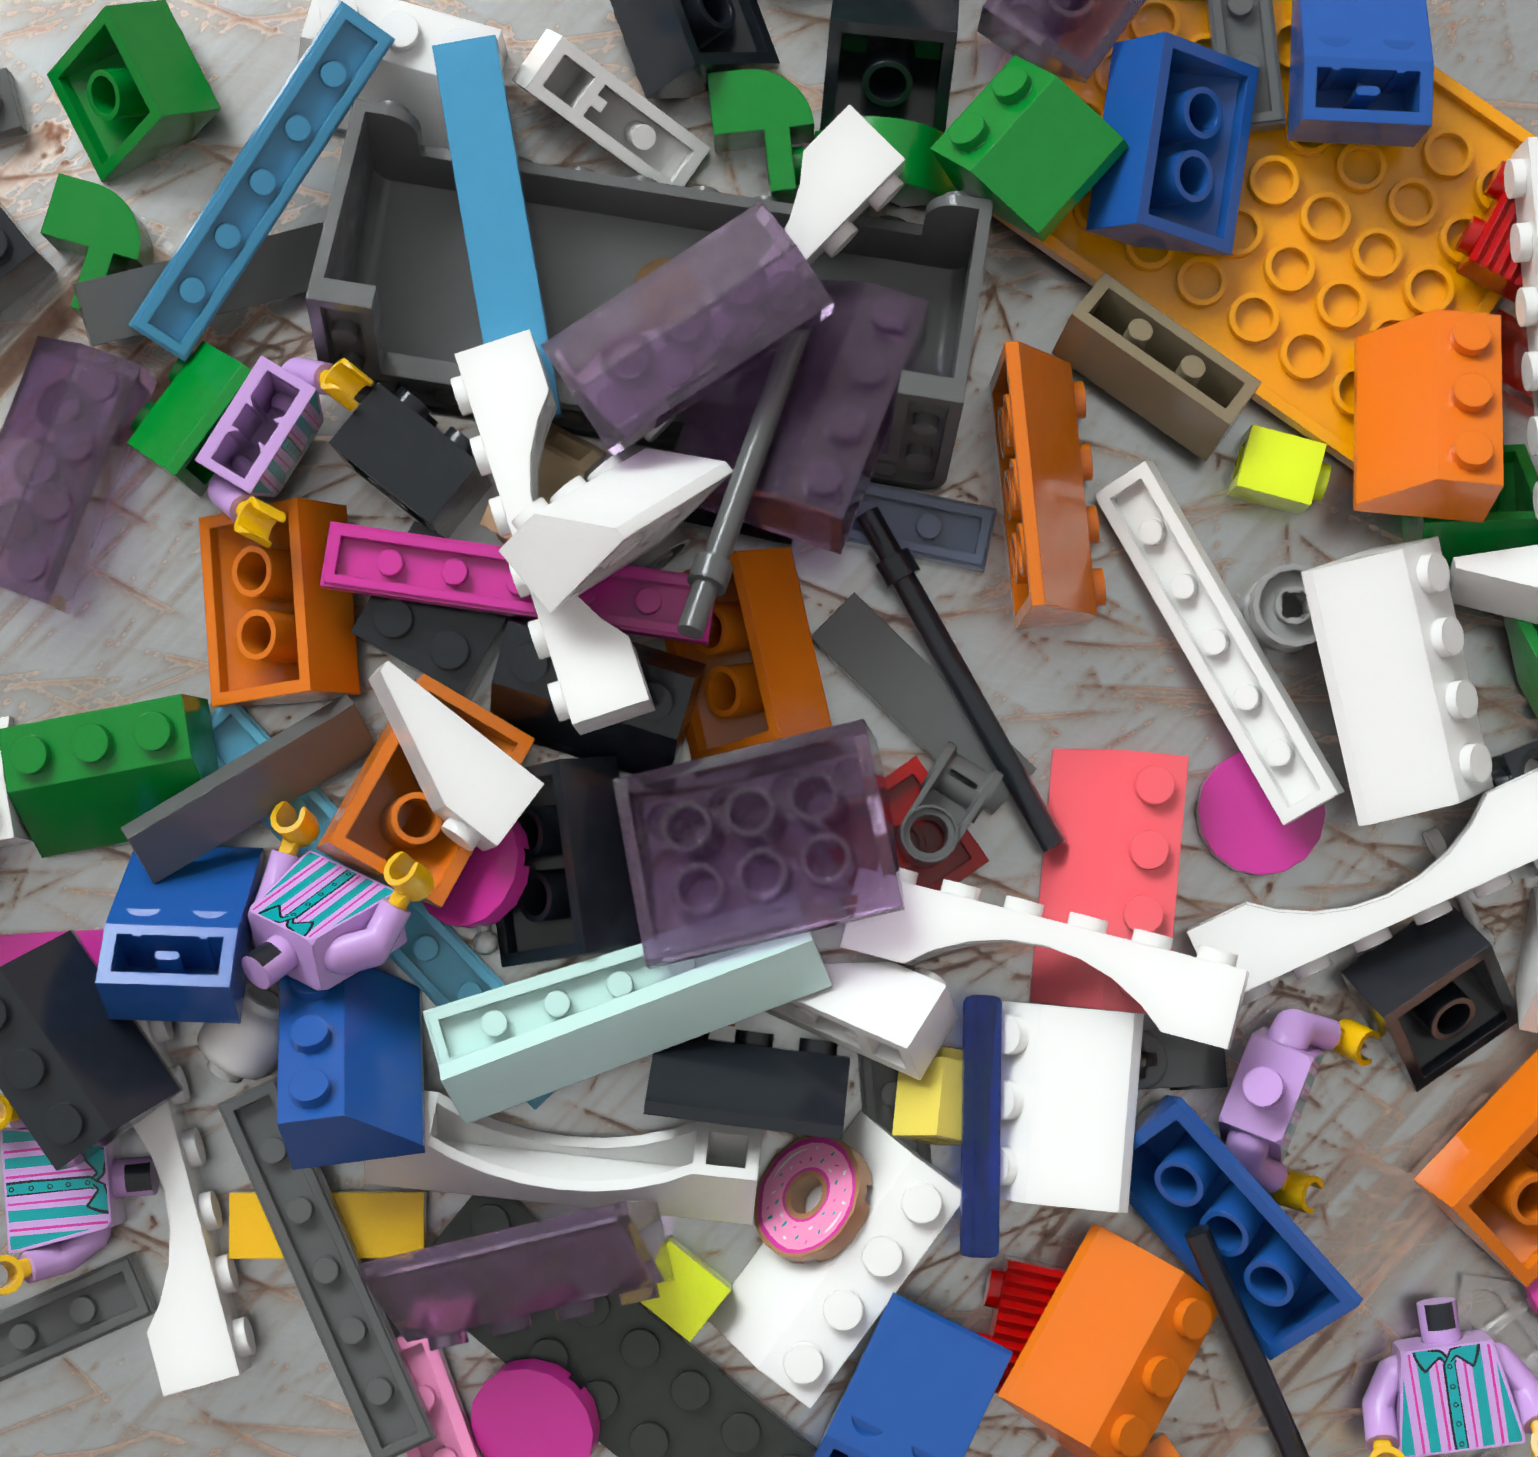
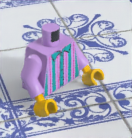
(269, 433)
(322, 917)
(1272, 1093)
(64, 1213)
(1449, 1391)

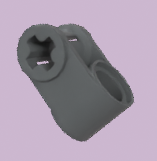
(947, 804)
(1180, 1063)

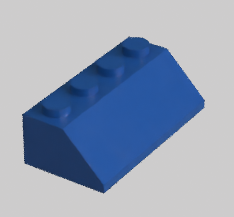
(1192, 1179)

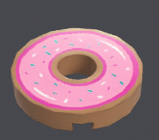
(784, 1191)

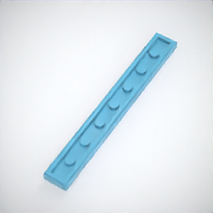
(434, 952)

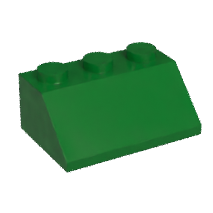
(104, 767)

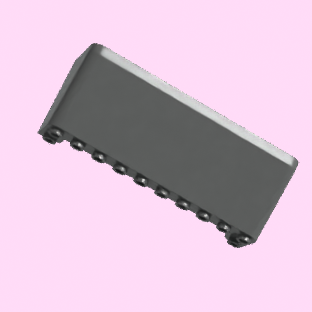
(401, 299)

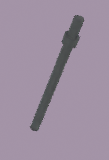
(712, 568)

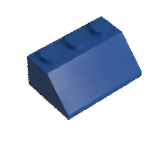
(1187, 141)
(350, 1070)

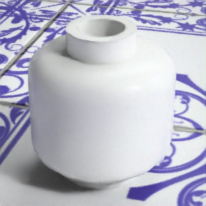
(245, 1048)

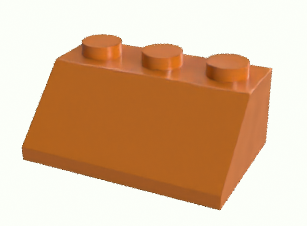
(1429, 417)
(268, 618)
(758, 660)
(390, 813)
(1490, 1175)
(1110, 1348)

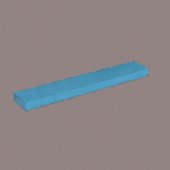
(261, 181)
(491, 193)

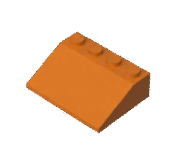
(1044, 489)

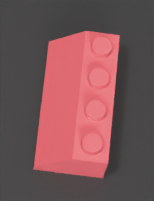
(1116, 862)

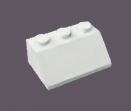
(408, 67)
(606, 521)
(1068, 1105)

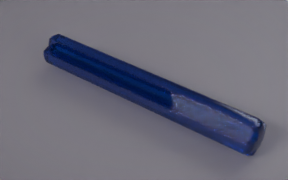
(981, 1126)

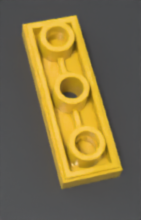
(378, 1223)

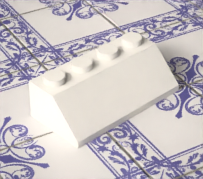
(1398, 680)
(810, 1316)

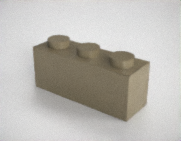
(1155, 366)

